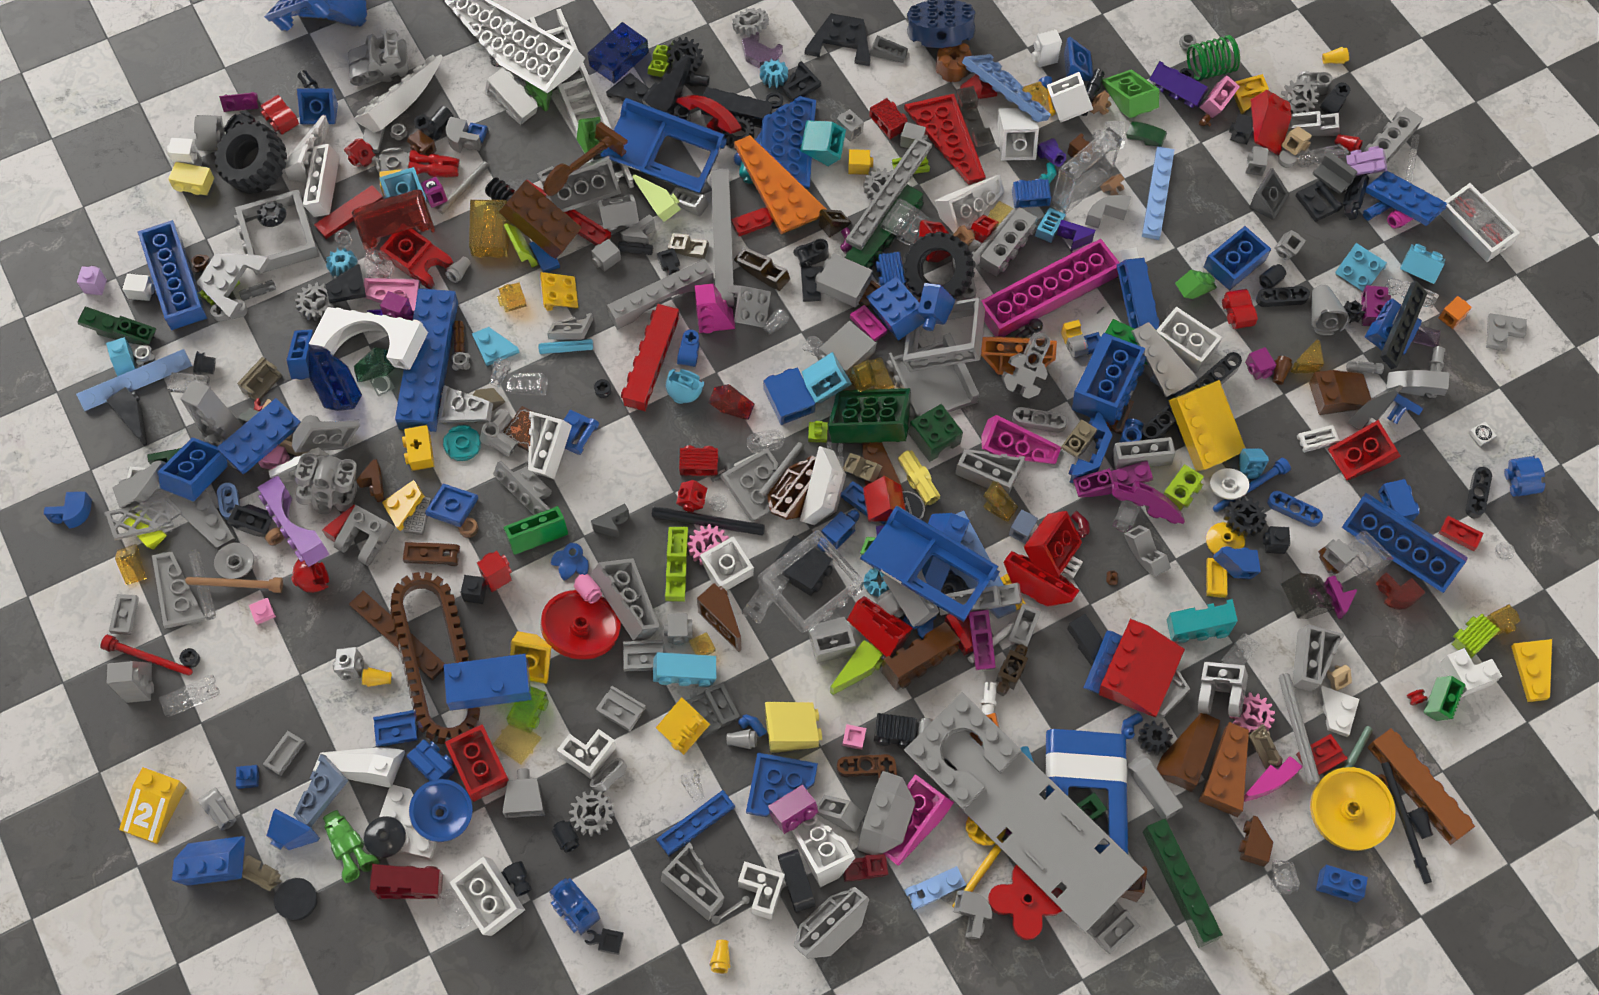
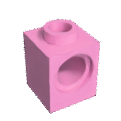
(275, 457)

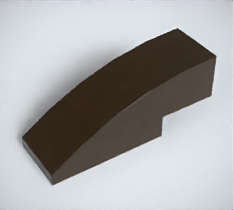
(763, 268)

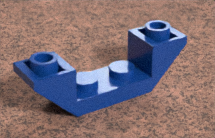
(1104, 436)

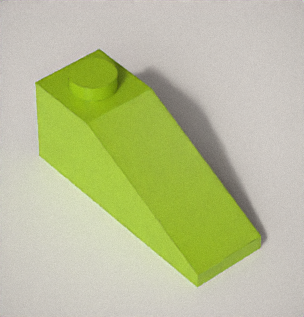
(860, 666)

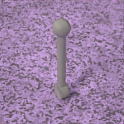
(716, 919)

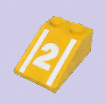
(151, 805)

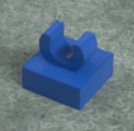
(247, 776)

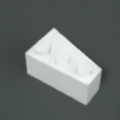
(511, 96)
(546, 444)

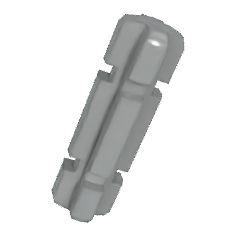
(1365, 367)

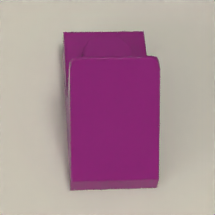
(1341, 600)

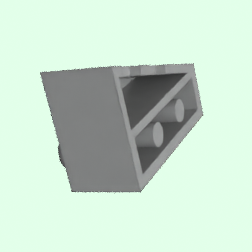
(1313, 655)
(131, 680)
(693, 883)

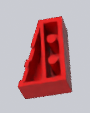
(878, 626)

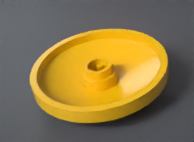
(1352, 809)

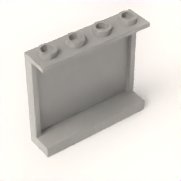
(930, 387)

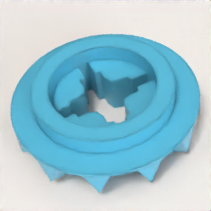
(873, 587)

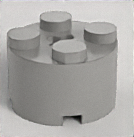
(208, 132)

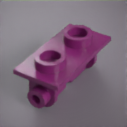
(239, 102)

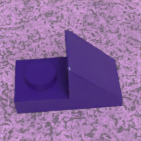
(1079, 234)

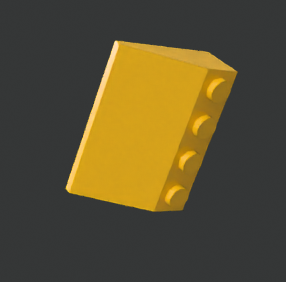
(1207, 426)

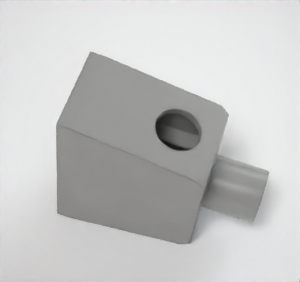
(523, 796)

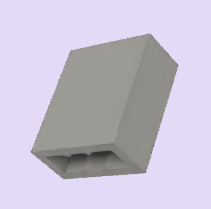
(843, 280)
(849, 346)

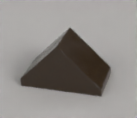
(832, 221)

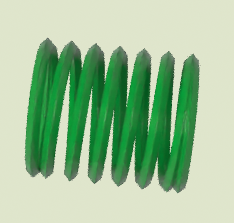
(1203, 57)

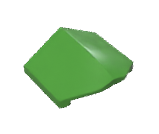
(586, 133)

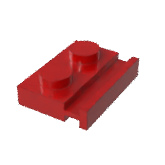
(1326, 754)

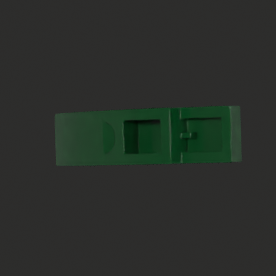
(115, 327)

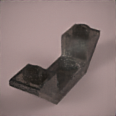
(968, 106)

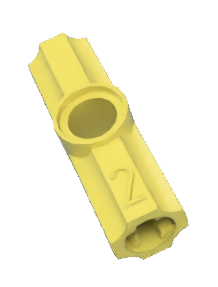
(919, 477)

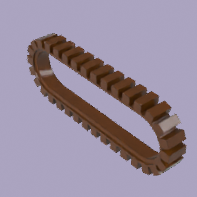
(408, 654)

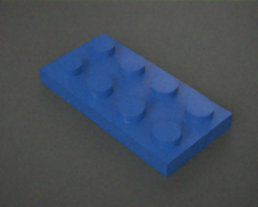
(1406, 197)
(259, 436)

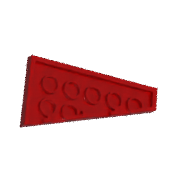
(949, 134)

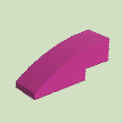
(1273, 779)

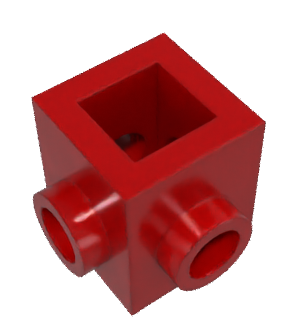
(359, 153)
(691, 496)

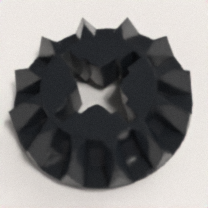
(271, 220)

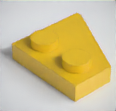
(1249, 89)

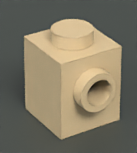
(1297, 141)

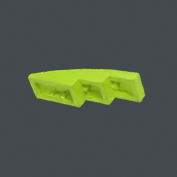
(676, 564)

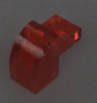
(1399, 596)

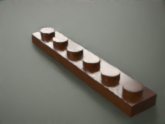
(383, 623)

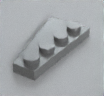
(1163, 361)
(205, 518)

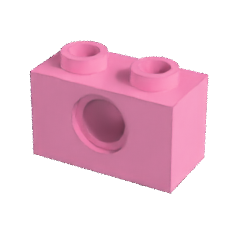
(1219, 96)

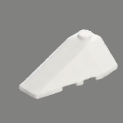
(968, 203)
(823, 850)

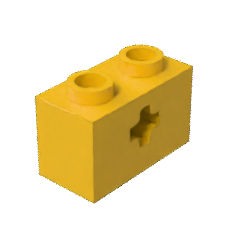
(419, 438)

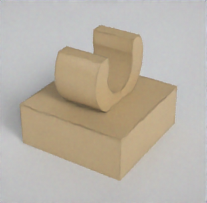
(1340, 677)

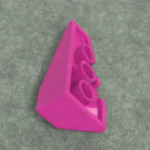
(1008, 438)
(927, 813)

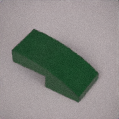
(1148, 133)

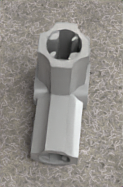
(498, 438)

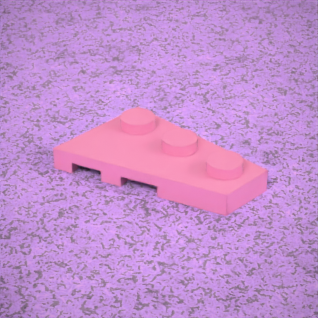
(377, 289)

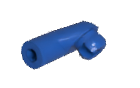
(753, 722)
(1128, 725)

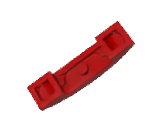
(726, 119)

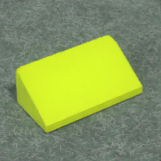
(150, 539)

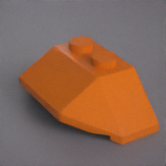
(1000, 349)

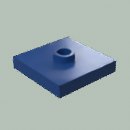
(451, 505)

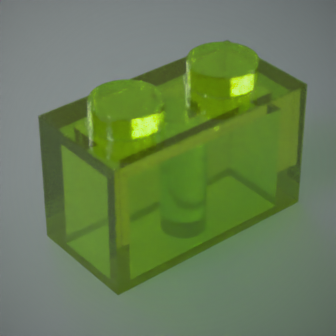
(526, 713)

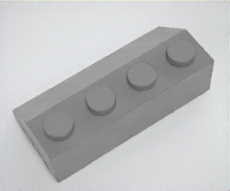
(587, 185)

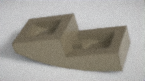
(688, 247)
(862, 468)

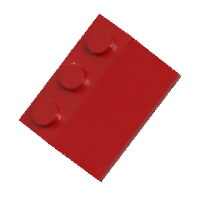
(1053, 543)

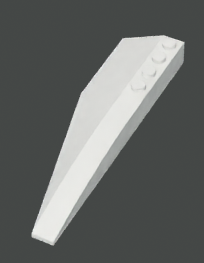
(518, 43)

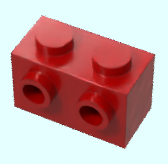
(495, 570)

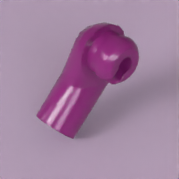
(845, 247)

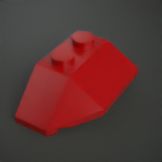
(1037, 582)

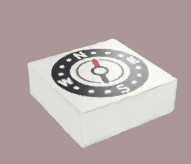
(1482, 434)

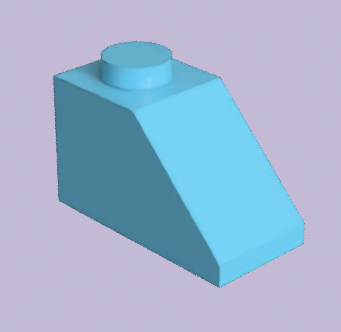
(121, 356)

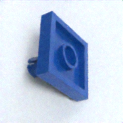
(1401, 406)

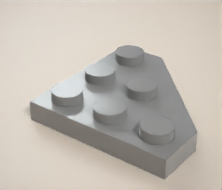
(748, 479)

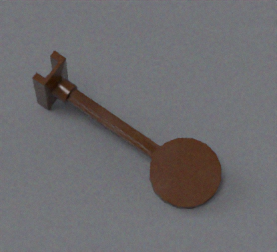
(607, 139)

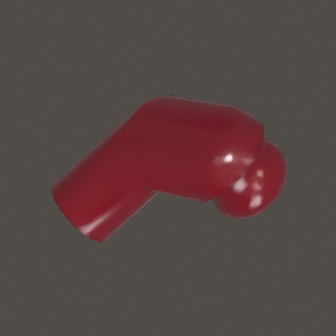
(1082, 523)

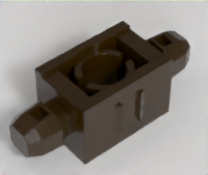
(1014, 657)

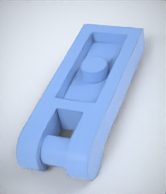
(936, 887)

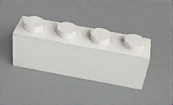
(321, 180)

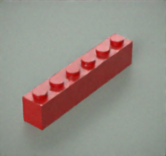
(651, 357)

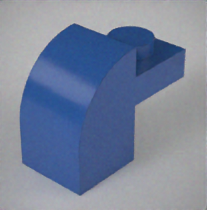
(73, 513)

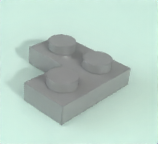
(1501, 327)

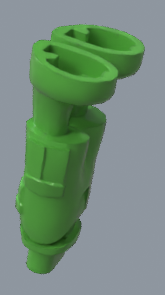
(343, 843)

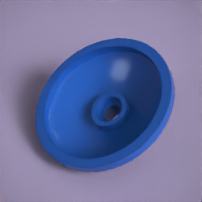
(443, 796)

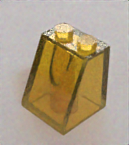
(487, 229)

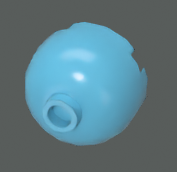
(683, 386)

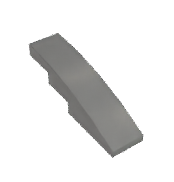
(990, 598)

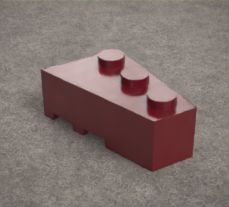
(406, 882)

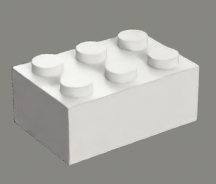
(1189, 338)
(487, 896)

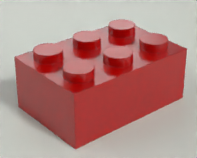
(477, 763)

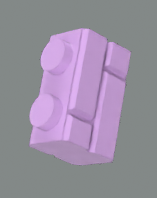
(1369, 161)

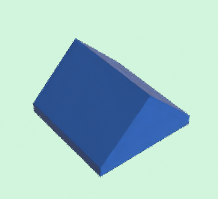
(1077, 60)
(315, 103)

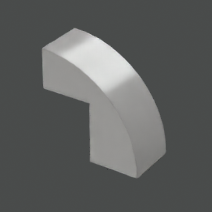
(1112, 206)
(1144, 550)

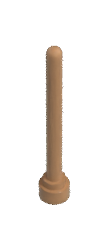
(274, 585)

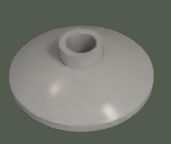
(228, 556)

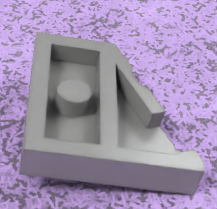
(570, 328)

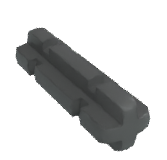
(257, 290)

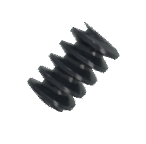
(499, 190)

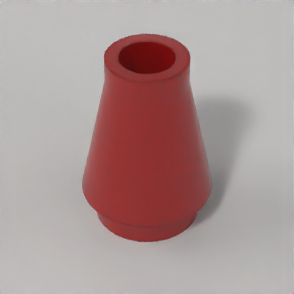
(1349, 142)

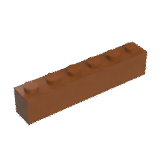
(1421, 786)

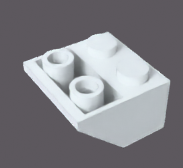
(1069, 97)

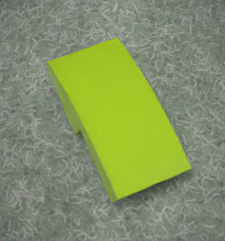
(659, 64)

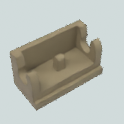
(259, 379)

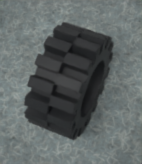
(746, 126)

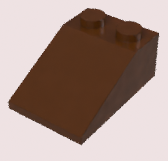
(1338, 391)
(717, 611)

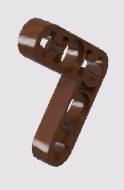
(875, 760)

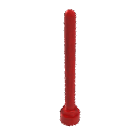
(110, 643)

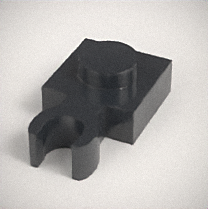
(669, 261)
(609, 941)

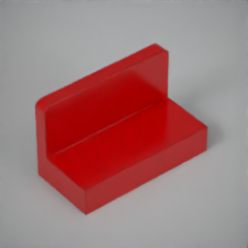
(963, 631)

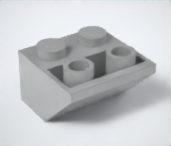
(832, 640)

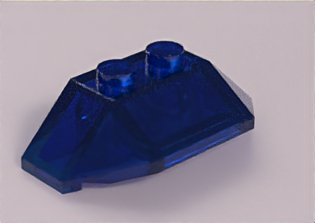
(333, 381)

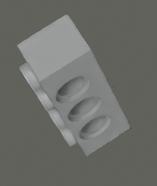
(1397, 132)
(1021, 221)

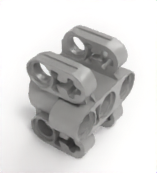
(325, 482)

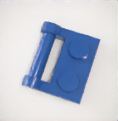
(577, 422)

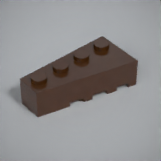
(920, 656)

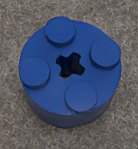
(1525, 476)

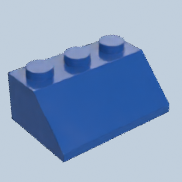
(210, 861)

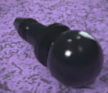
(1034, 326)

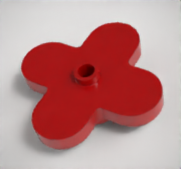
(1027, 916)

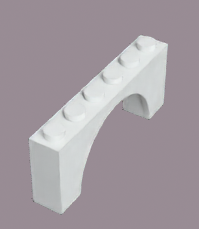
(340, 325)

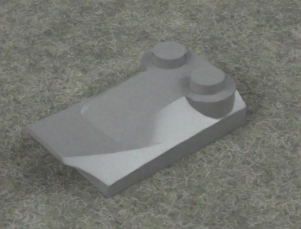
(323, 434)

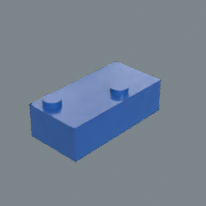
(487, 682)

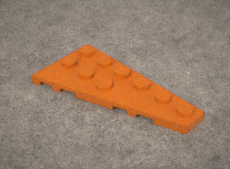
(782, 194)

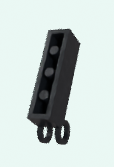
(744, 105)

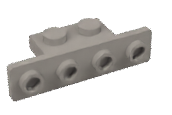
(524, 487)

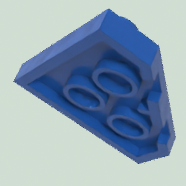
(776, 778)

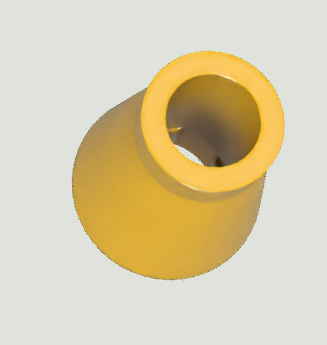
(1336, 56)
(375, 677)
(720, 959)

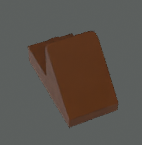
(372, 478)

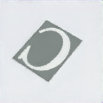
(382, 385)

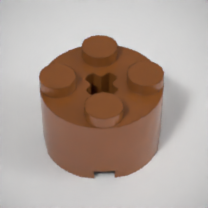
(950, 63)

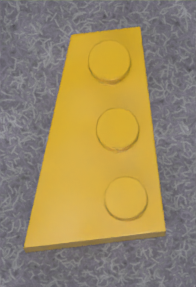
(1534, 668)

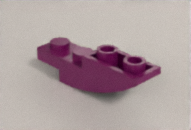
(1102, 481)
(1155, 502)

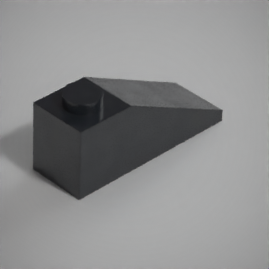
(129, 410)

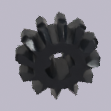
(1154, 745)

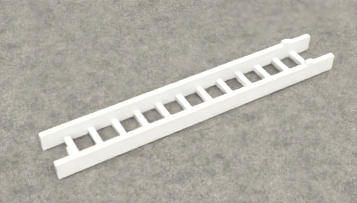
(591, 92)

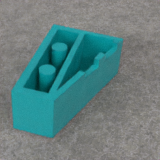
(1202, 623)

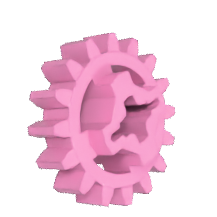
(703, 539)
(1257, 707)

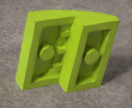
(520, 244)

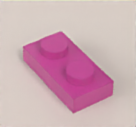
(868, 323)

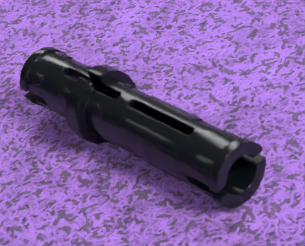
(1094, 85)

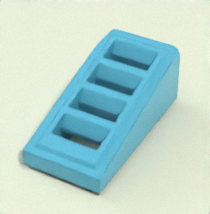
(1046, 234)

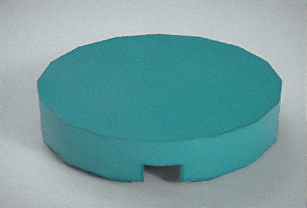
(462, 443)

